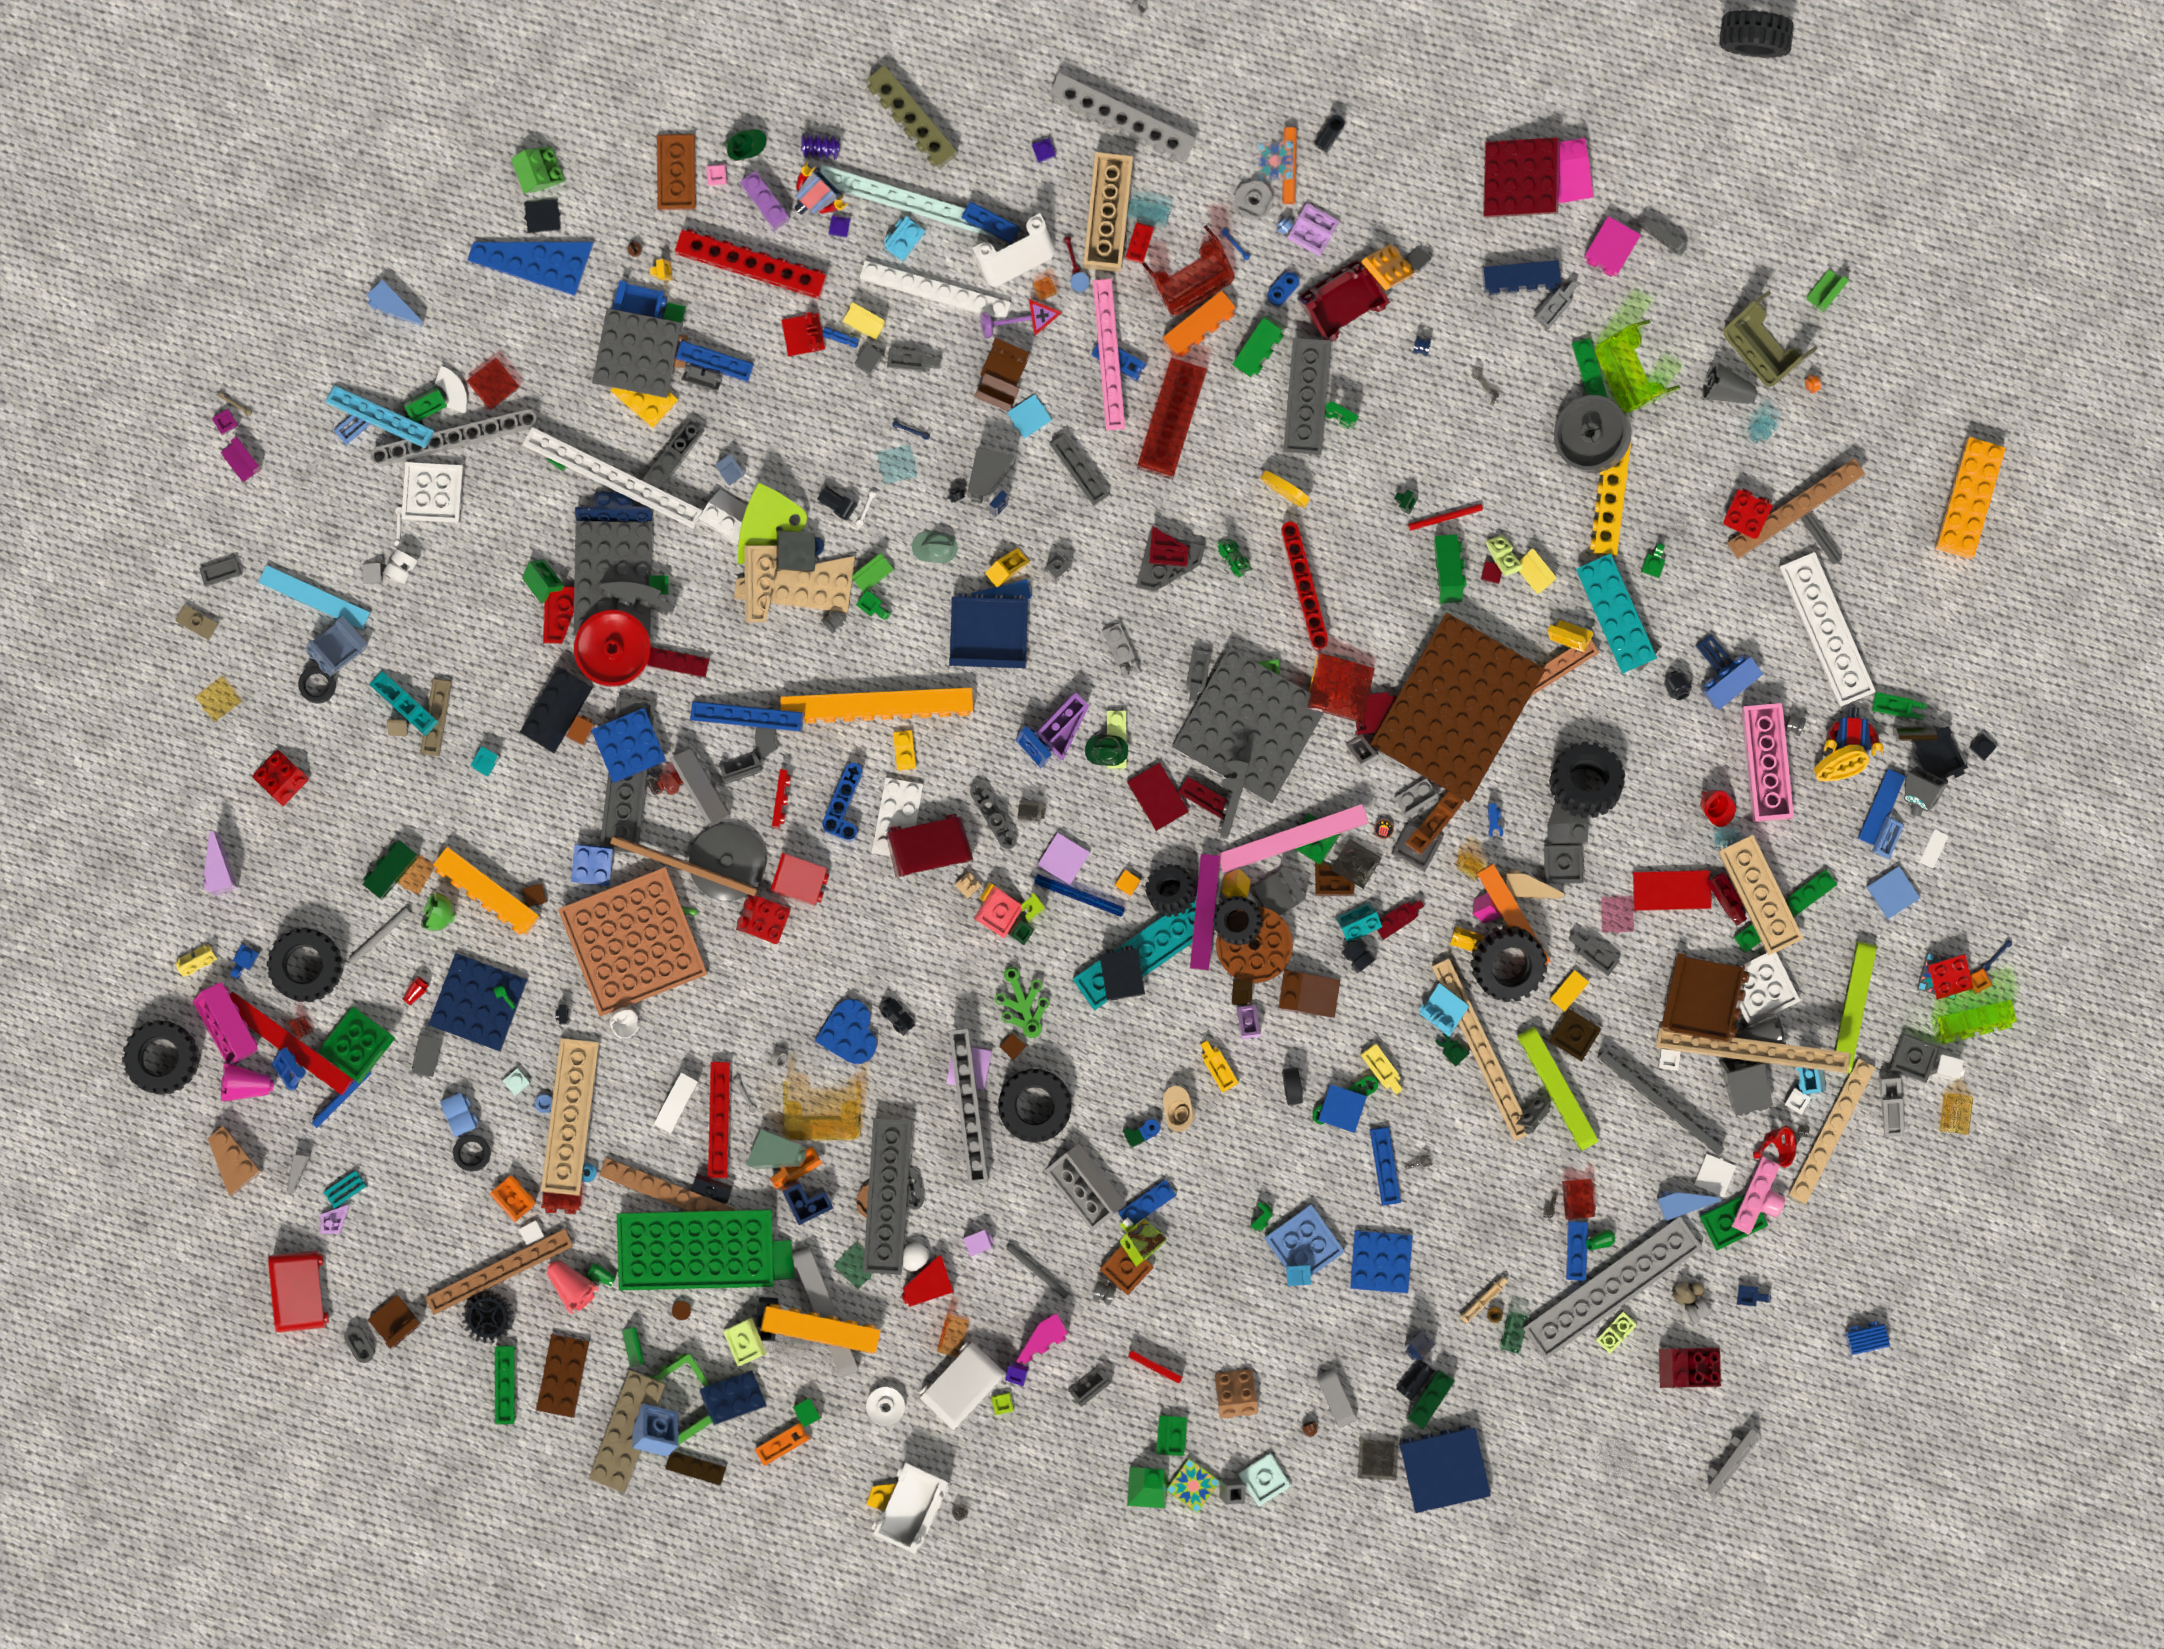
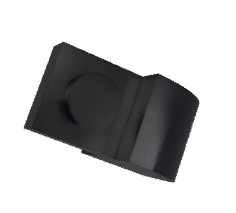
(762, 1303)

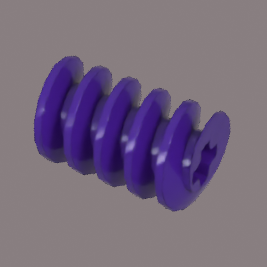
(820, 146)

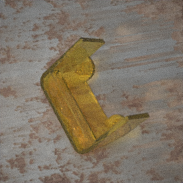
(822, 1128)

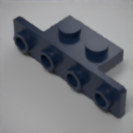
(613, 508)

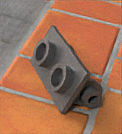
(710, 380)
(1536, 1111)

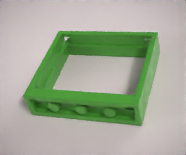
(666, 1370)

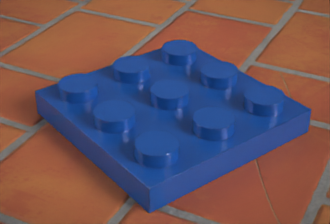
(628, 745)
(1381, 1262)

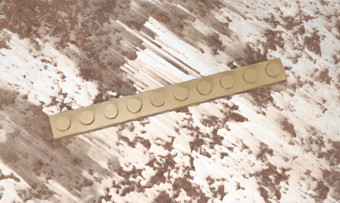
(1757, 1051)
(1483, 1052)

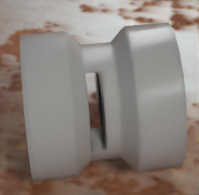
(1697, 1311)

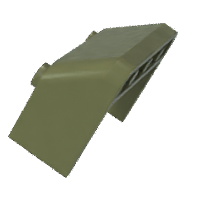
(1759, 347)

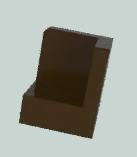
(1242, 993)

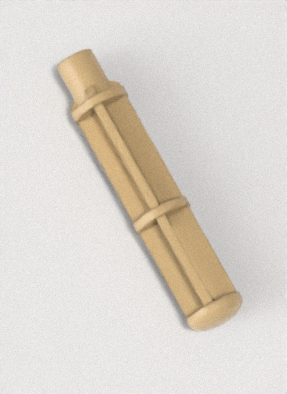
(1483, 1300)

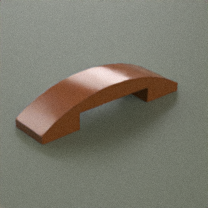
(1434, 823)

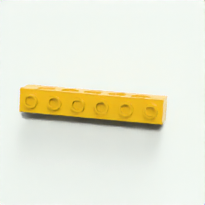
(1599, 546)

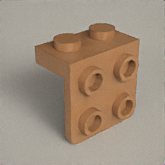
(1236, 1393)

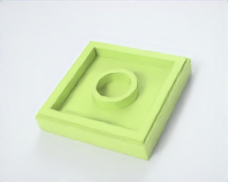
(744, 1342)

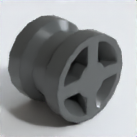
(832, 622)
(1795, 724)

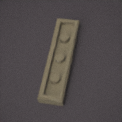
(438, 709)

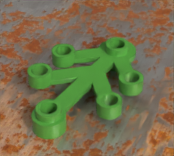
(1023, 1006)

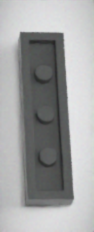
(1079, 469)

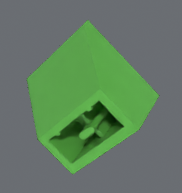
(537, 169)

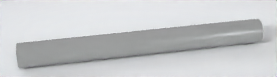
(379, 936)

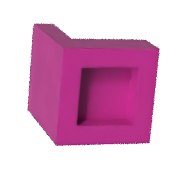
(1485, 909)

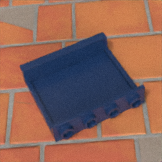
(988, 631)
(1444, 1469)

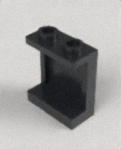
(1940, 755)
(1122, 973)

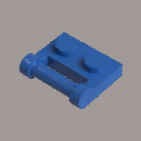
(284, 1065)

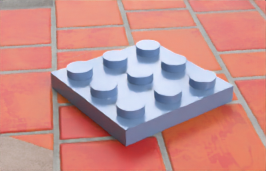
(1305, 1242)

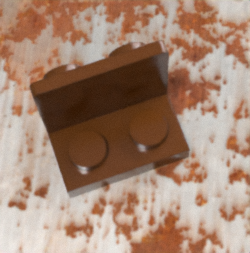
(1006, 361)
(394, 1322)

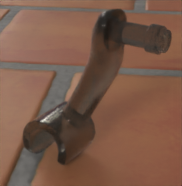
(1487, 387)

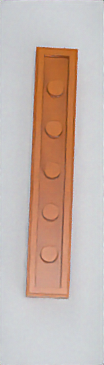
(1504, 900)

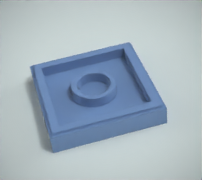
(1893, 892)

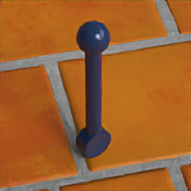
(895, 424)
(2008, 943)

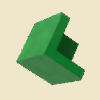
(806, 1412)

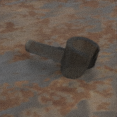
(1802, 1131)
(1421, 1162)
(1548, 1212)

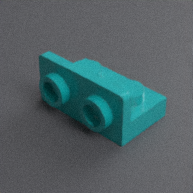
(1359, 922)

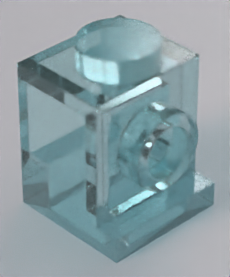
(1762, 429)
(1726, 837)

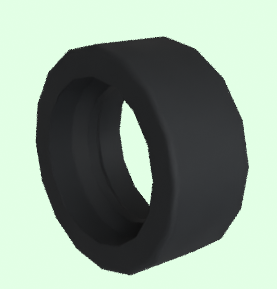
(316, 699)
(1292, 1086)
(457, 1156)

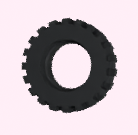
(1756, 33)
(1595, 759)
(286, 946)
(1522, 983)
(135, 1051)
(1034, 1079)

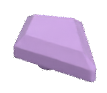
(333, 1221)

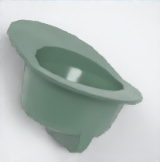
(934, 547)

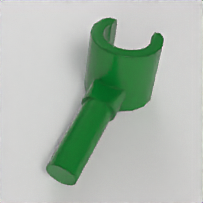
(501, 991)

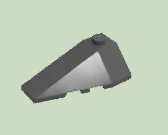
(1564, 827)

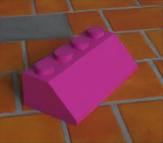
(225, 1024)

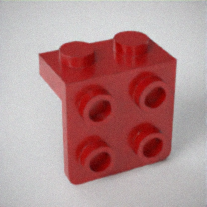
(1747, 513)
(280, 777)
(763, 919)

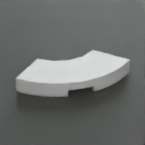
(454, 390)

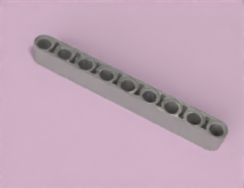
(464, 439)

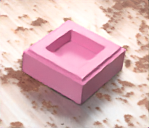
(716, 175)

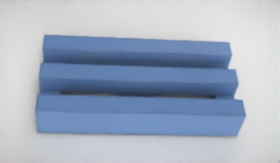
(355, 434)
(1885, 837)

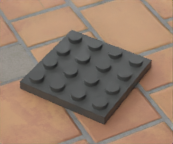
(636, 353)

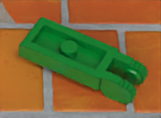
(1896, 706)

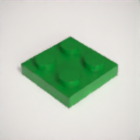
(1320, 849)

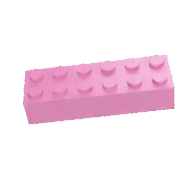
(1767, 762)

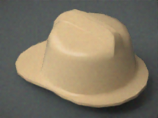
(1178, 1108)

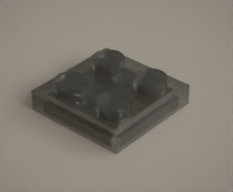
(1356, 863)
(1377, 1459)

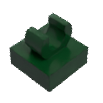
(1406, 501)

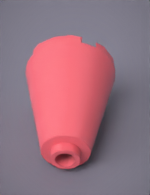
(571, 1286)

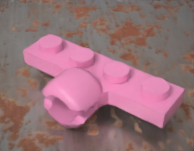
(1759, 1197)

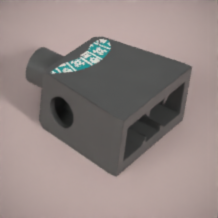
(1923, 790)

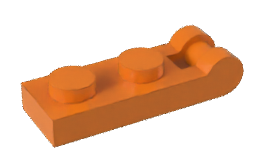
(781, 1444)

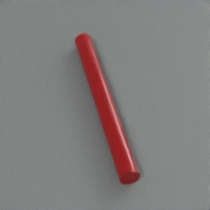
(1445, 517)

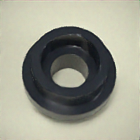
(956, 494)

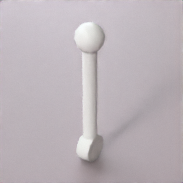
(859, 523)
(398, 542)

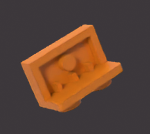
(513, 1198)

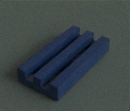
(1708, 658)

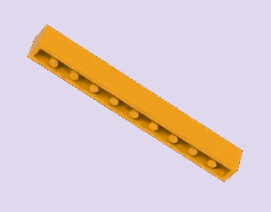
(881, 705)

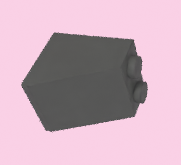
(988, 473)
(1746, 1085)

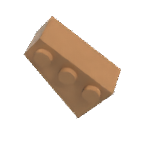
(232, 1160)

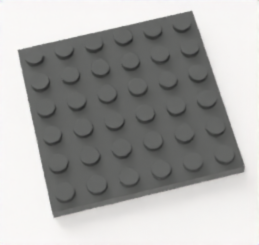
(1250, 719)

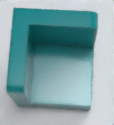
(484, 761)

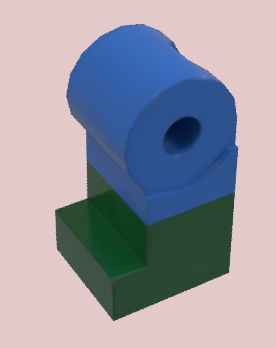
(1142, 1134)

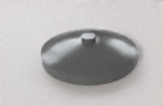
(732, 853)

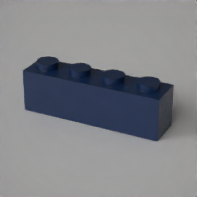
(1521, 276)

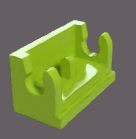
(1035, 905)

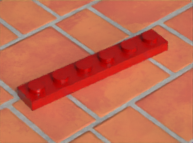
(719, 1120)

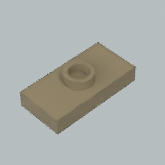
(196, 622)

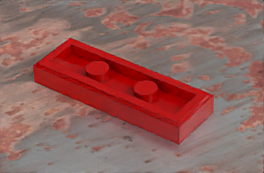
(1155, 1367)

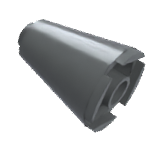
(1728, 386)
(1765, 1030)

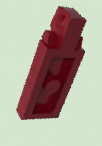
(1727, 898)
(1399, 918)

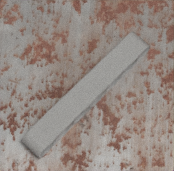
(822, 1305)

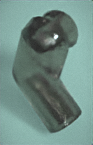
(652, 779)

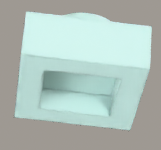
(516, 1082)

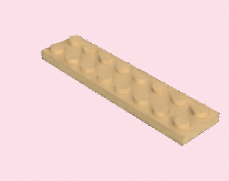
(570, 1117)

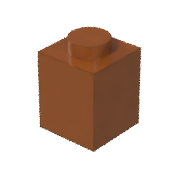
(580, 730)

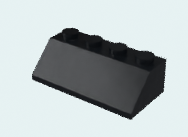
(556, 710)

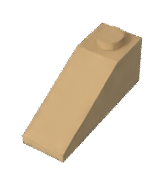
(1528, 887)

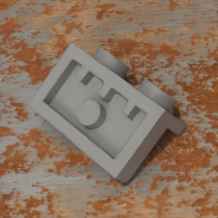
(1416, 798)

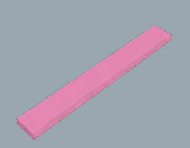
(1108, 354)
(1293, 838)

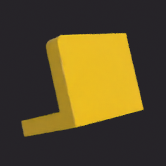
(1235, 884)

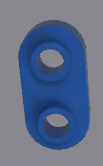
(1283, 288)

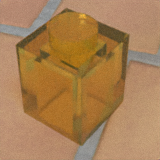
(1470, 865)

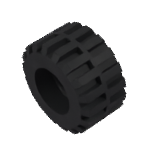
(1167, 876)
(1223, 912)

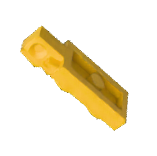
(1218, 1067)

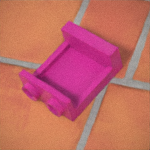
(1611, 247)

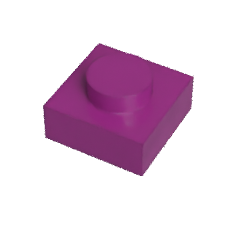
(225, 422)

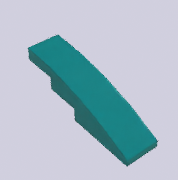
(403, 703)

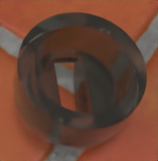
(959, 1512)

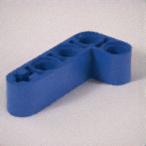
(846, 800)

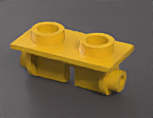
(1465, 939)

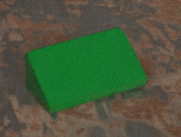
(783, 1260)
(633, 1347)

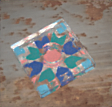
(1274, 160)

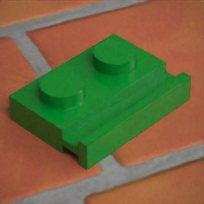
(1171, 1435)

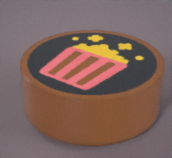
(1383, 829)

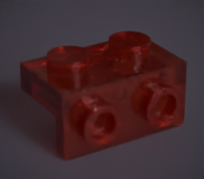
(1578, 1199)
(553, 1201)

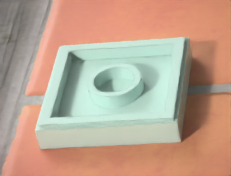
(1264, 1479)

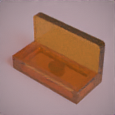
(953, 1336)

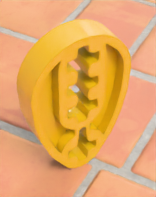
(1285, 489)
(1842, 763)

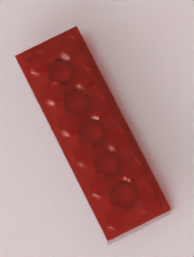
(1172, 419)

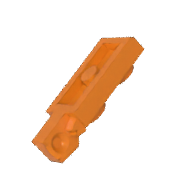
(788, 1174)

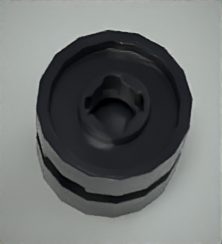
(1359, 955)

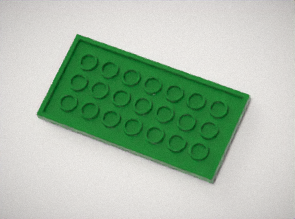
(695, 1249)

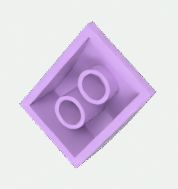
(217, 867)

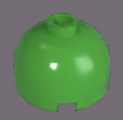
(438, 912)

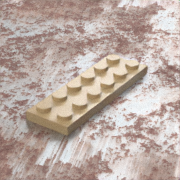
(1760, 895)

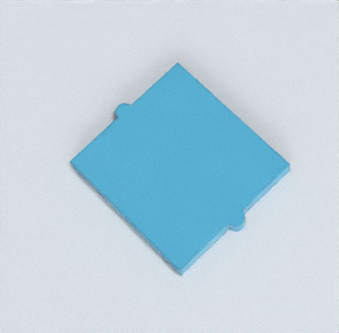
(1029, 416)

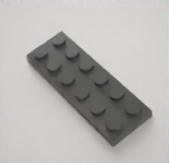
(1307, 396)

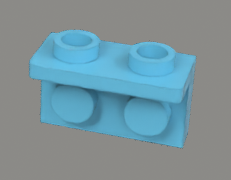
(904, 238)

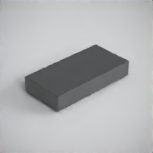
(220, 571)

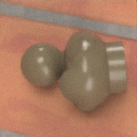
(1684, 1294)

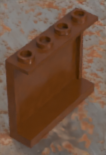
(1705, 999)

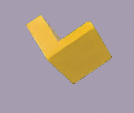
(1570, 635)

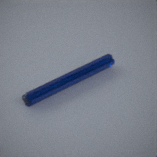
(1079, 895)

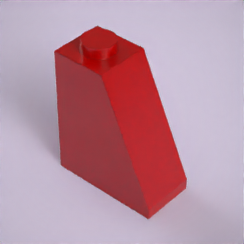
(928, 1284)

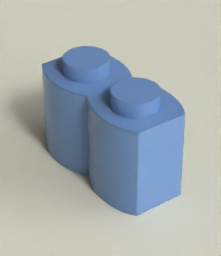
(458, 1114)

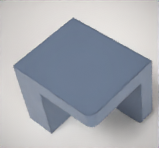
(729, 470)

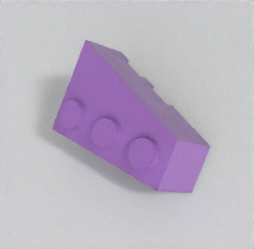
(1062, 725)

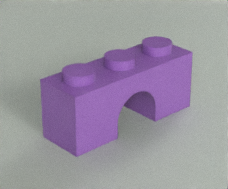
(764, 200)

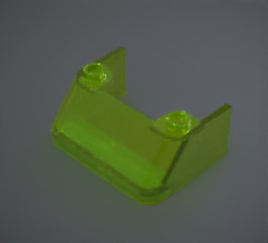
(1625, 371)

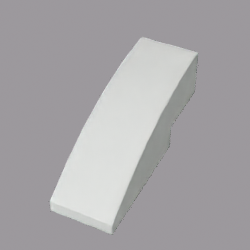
(676, 1102)

